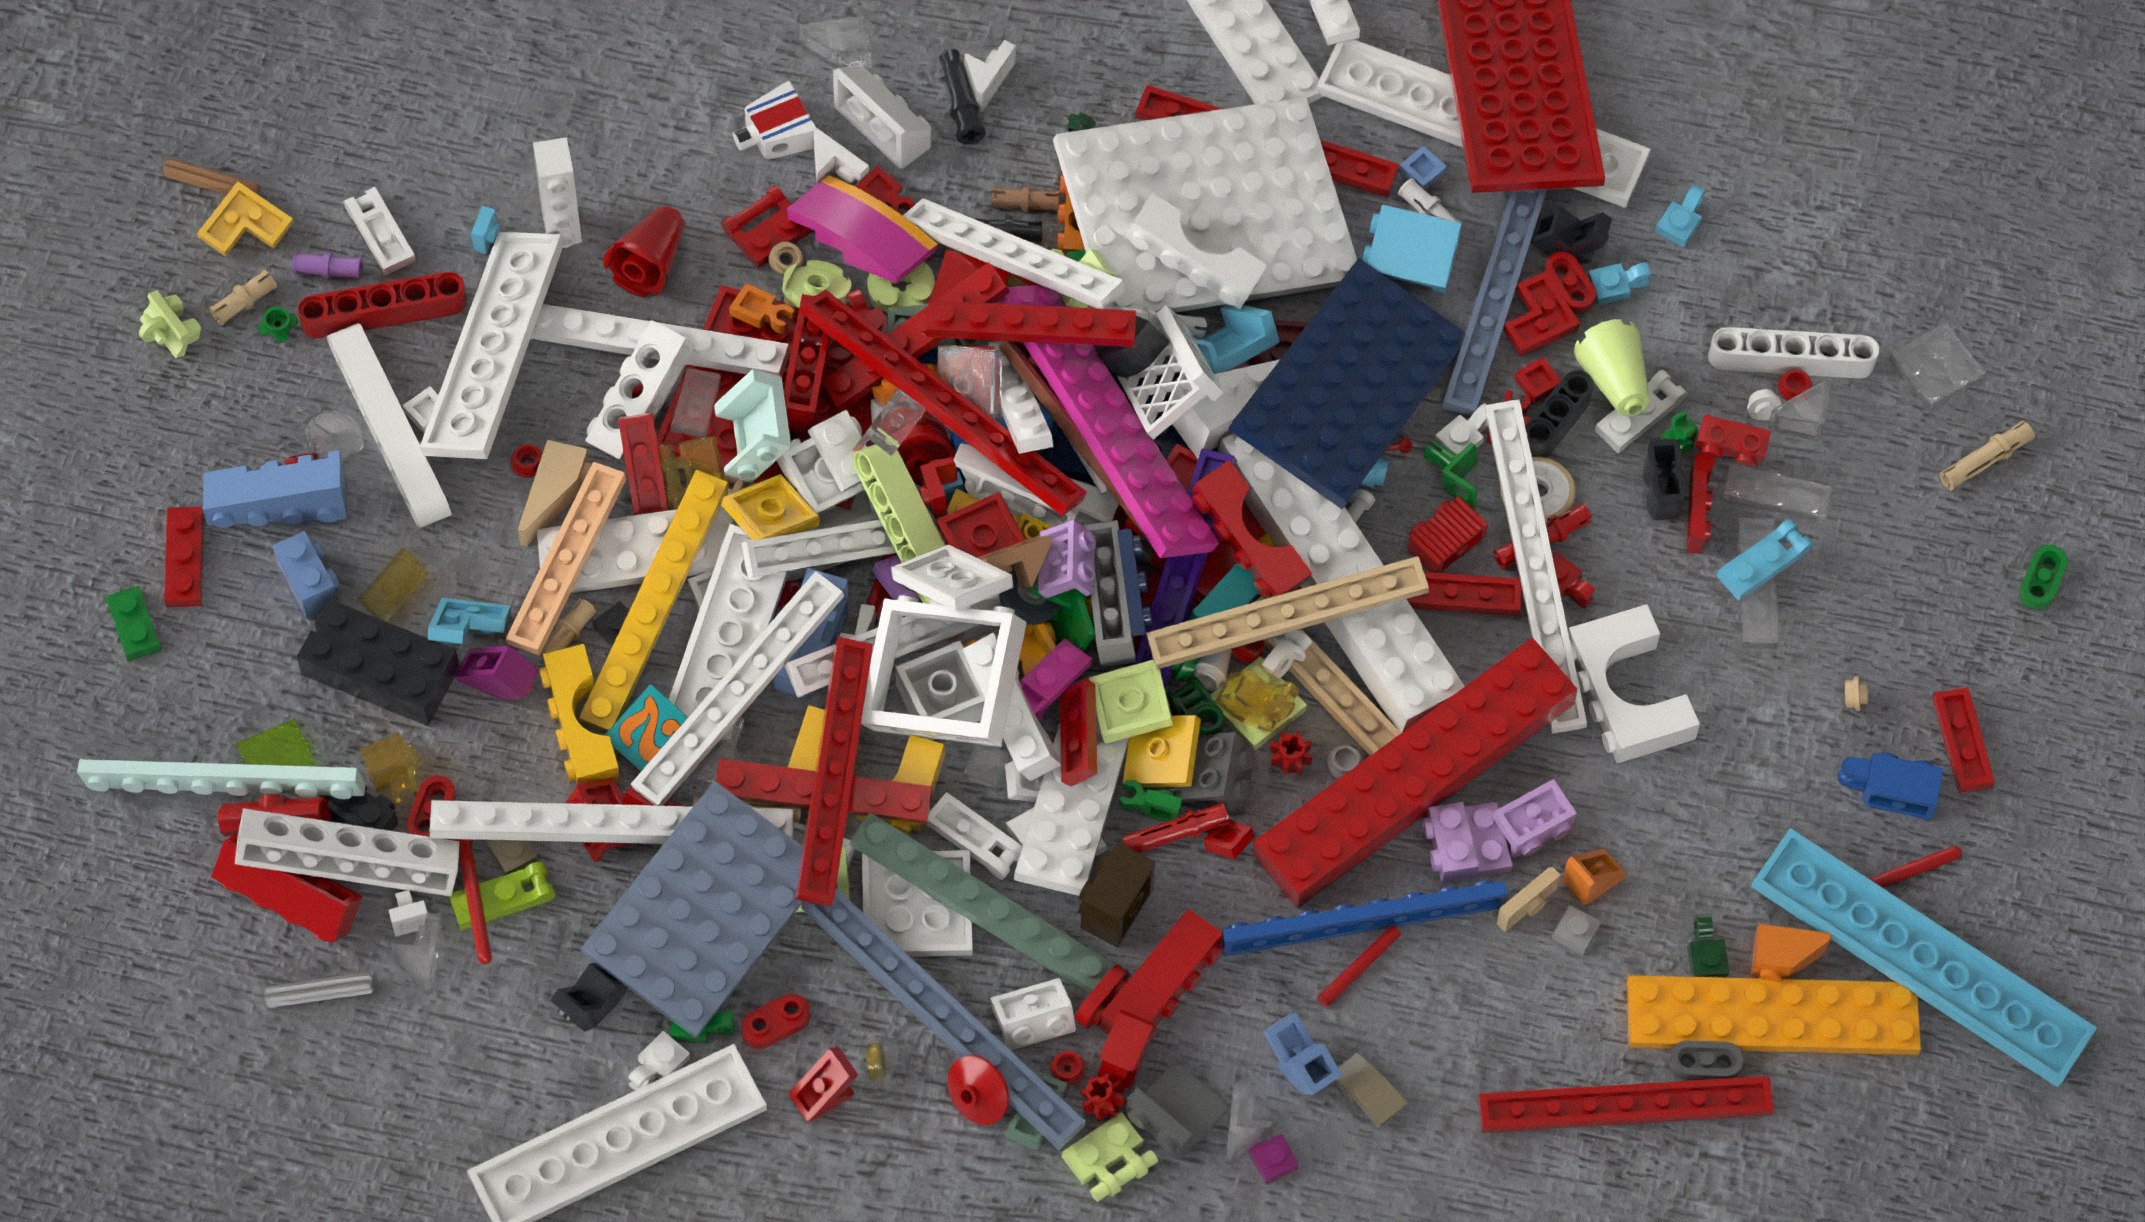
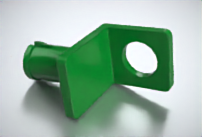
(1454, 468)

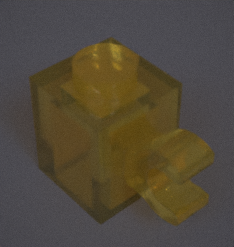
(391, 765)

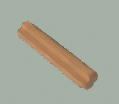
(204, 177)

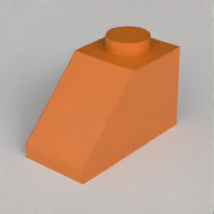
(1785, 951)

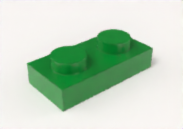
(133, 623)

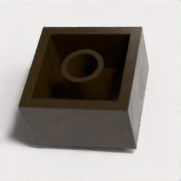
(1116, 894)

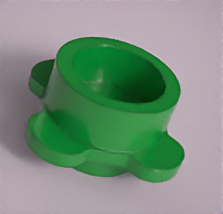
(277, 315)

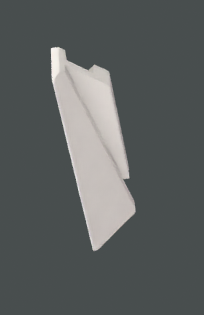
(986, 479)

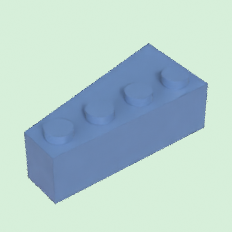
(277, 493)

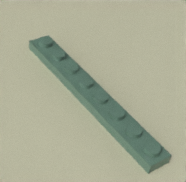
(980, 903)

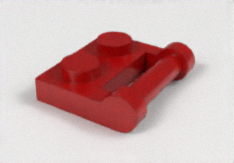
(776, 229)

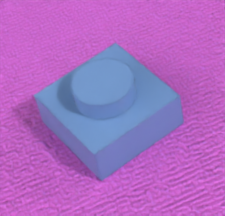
(1423, 168)

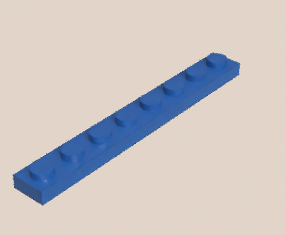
(1374, 916)

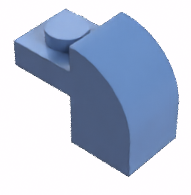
(1301, 1060)

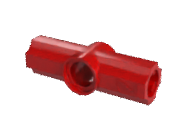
(313, 808)

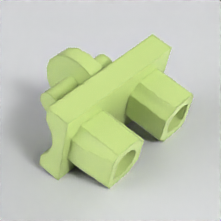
(163, 325)

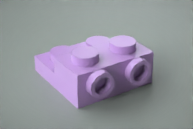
(1465, 841)

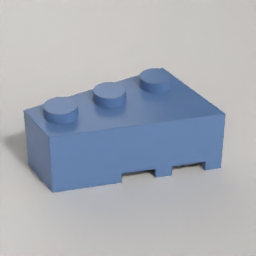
(823, 636)

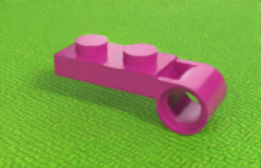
(1053, 676)

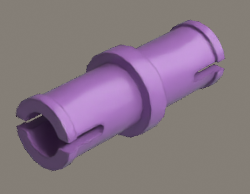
(327, 265)

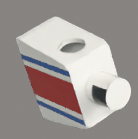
(777, 124)

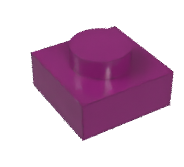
(1273, 1158)

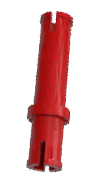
(1557, 529)
(1182, 827)

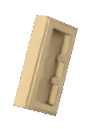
(1529, 899)

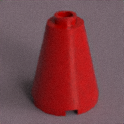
(646, 252)

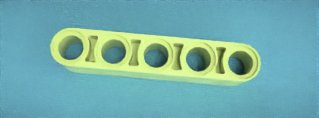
(897, 504)

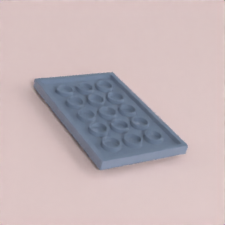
(701, 910)

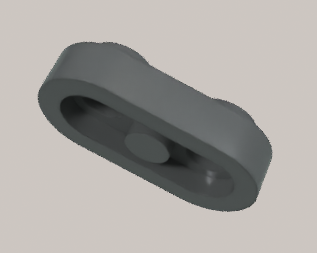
(1704, 1059)

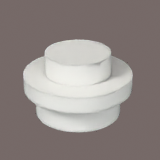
(1762, 403)

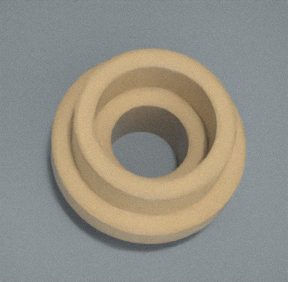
(788, 249)
(1856, 693)

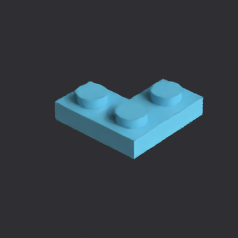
(456, 617)

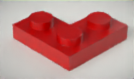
(1547, 317)

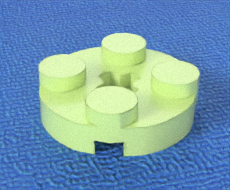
(815, 273)
(918, 291)

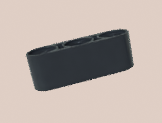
(1563, 402)

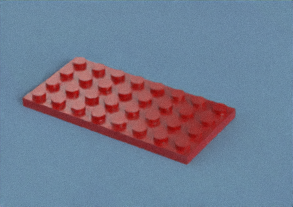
(1521, 95)

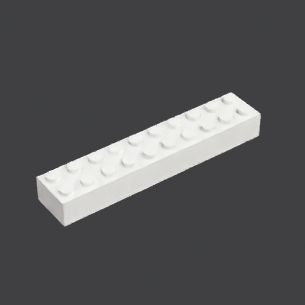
(1383, 643)

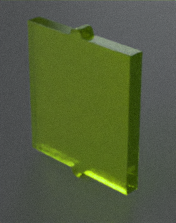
(277, 746)

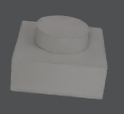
(1576, 930)

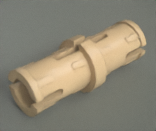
(243, 297)

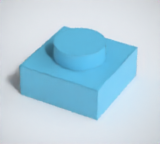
(484, 230)

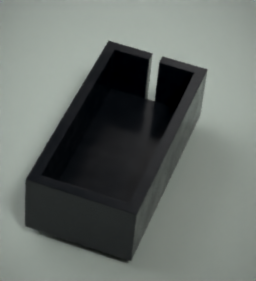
(378, 662)

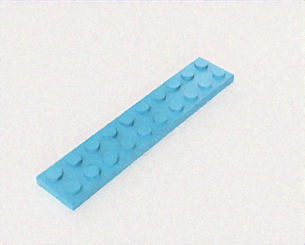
(1924, 957)

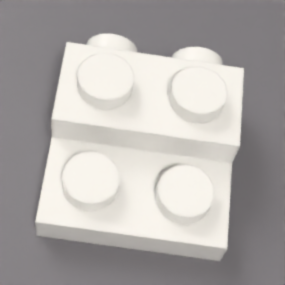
(810, 475)

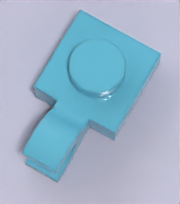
(1681, 220)
(1615, 284)

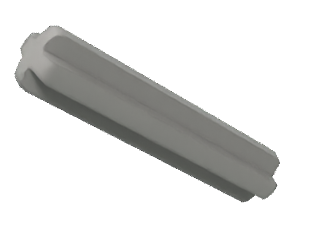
(318, 990)

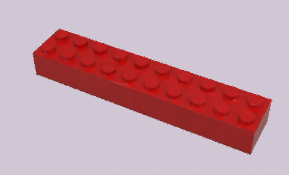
(1414, 772)

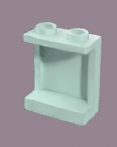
(759, 423)

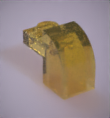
(1255, 702)

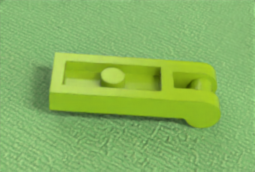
(506, 894)

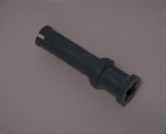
(963, 108)

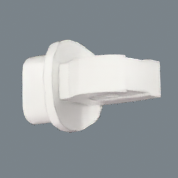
(1288, 647)

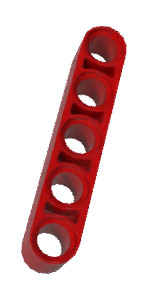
(395, 293)

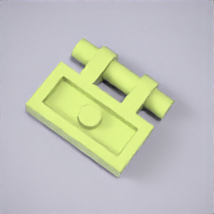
(1104, 1148)

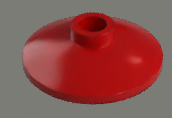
(978, 1090)

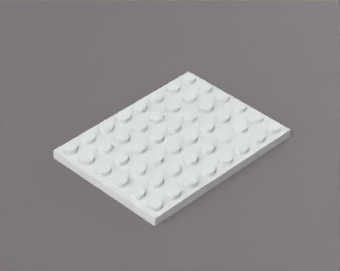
(1240, 181)

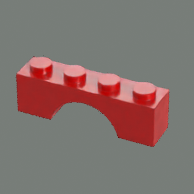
(1274, 568)

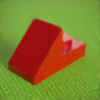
(1125, 1048)
(824, 1085)

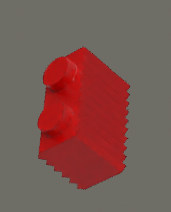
(1446, 535)

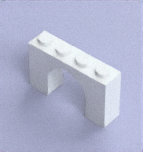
(1627, 728)

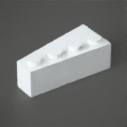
(1208, 420)

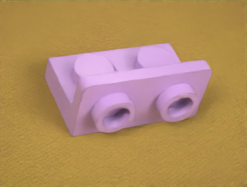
(1068, 561)
(1535, 819)

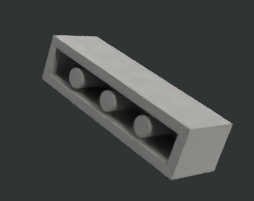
(1109, 598)

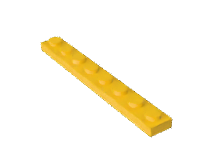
(654, 601)

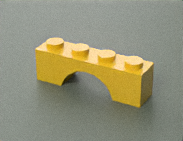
(570, 680)

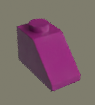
(497, 672)

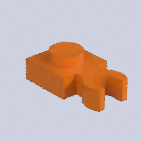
(759, 306)

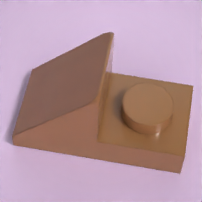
(1025, 556)

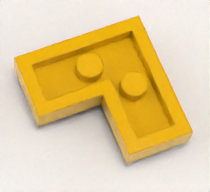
(242, 212)

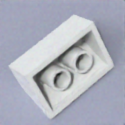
(880, 115)

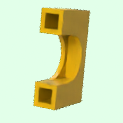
(919, 764)

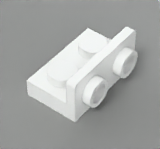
(1034, 1014)

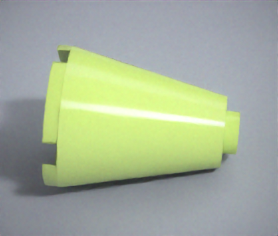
(1616, 364)

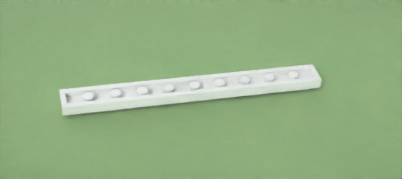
(1532, 547)
(568, 821)

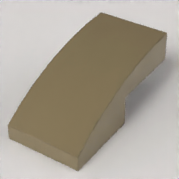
(1369, 1089)

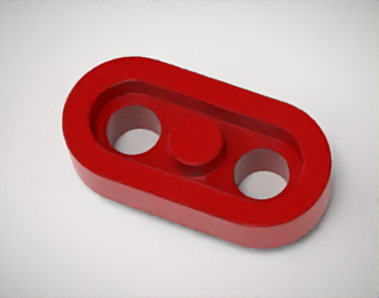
(1572, 284)
(421, 808)
(1101, 996)
(778, 1022)

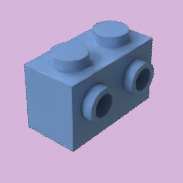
(305, 573)

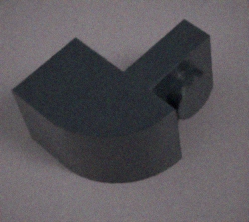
(1564, 232)
(1133, 360)
(590, 998)

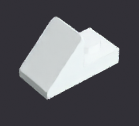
(987, 77)
(835, 159)

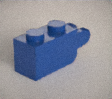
(1894, 783)

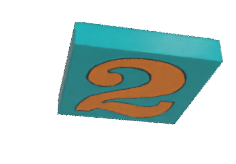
(646, 727)

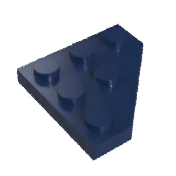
(1135, 581)

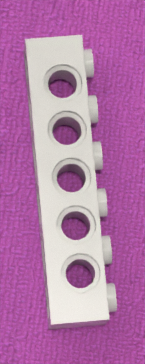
(347, 852)

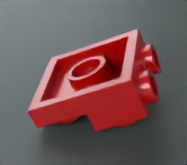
(1733, 440)

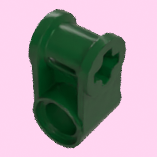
(1195, 700)

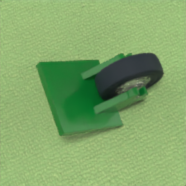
(1064, 611)

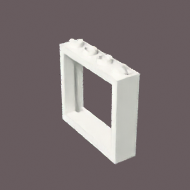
(1000, 684)

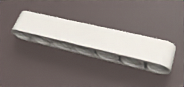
(389, 425)

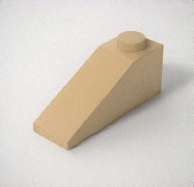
(553, 488)

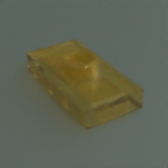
(393, 585)

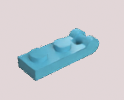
(1764, 560)

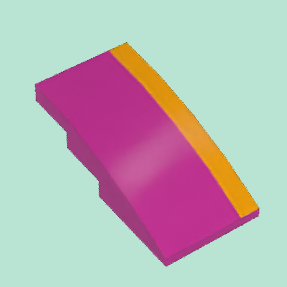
(863, 229)

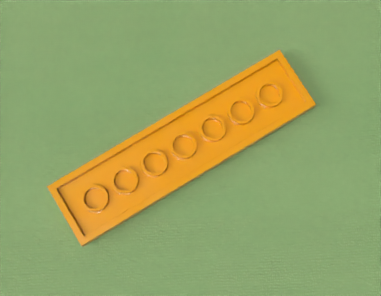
(1774, 1014)

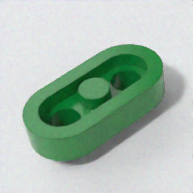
(2042, 579)

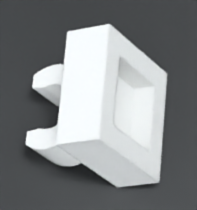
(408, 914)

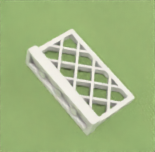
(1194, 375)

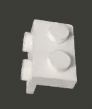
(835, 443)

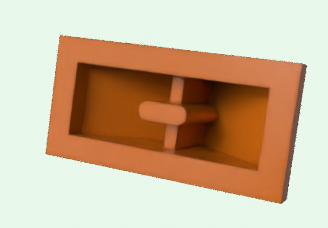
(1591, 875)

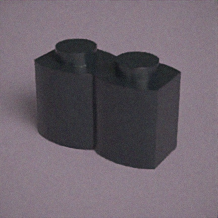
(1664, 479)

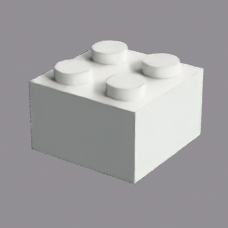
(941, 686)

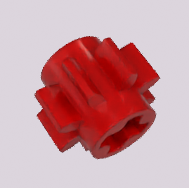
(1294, 762)
(1107, 1106)

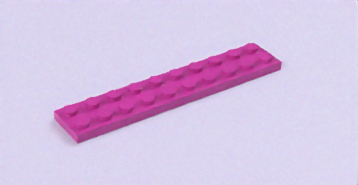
(1118, 438)

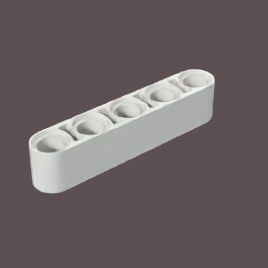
(1807, 344)

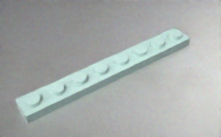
(229, 778)

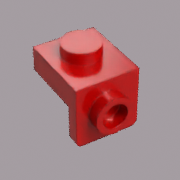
(934, 476)

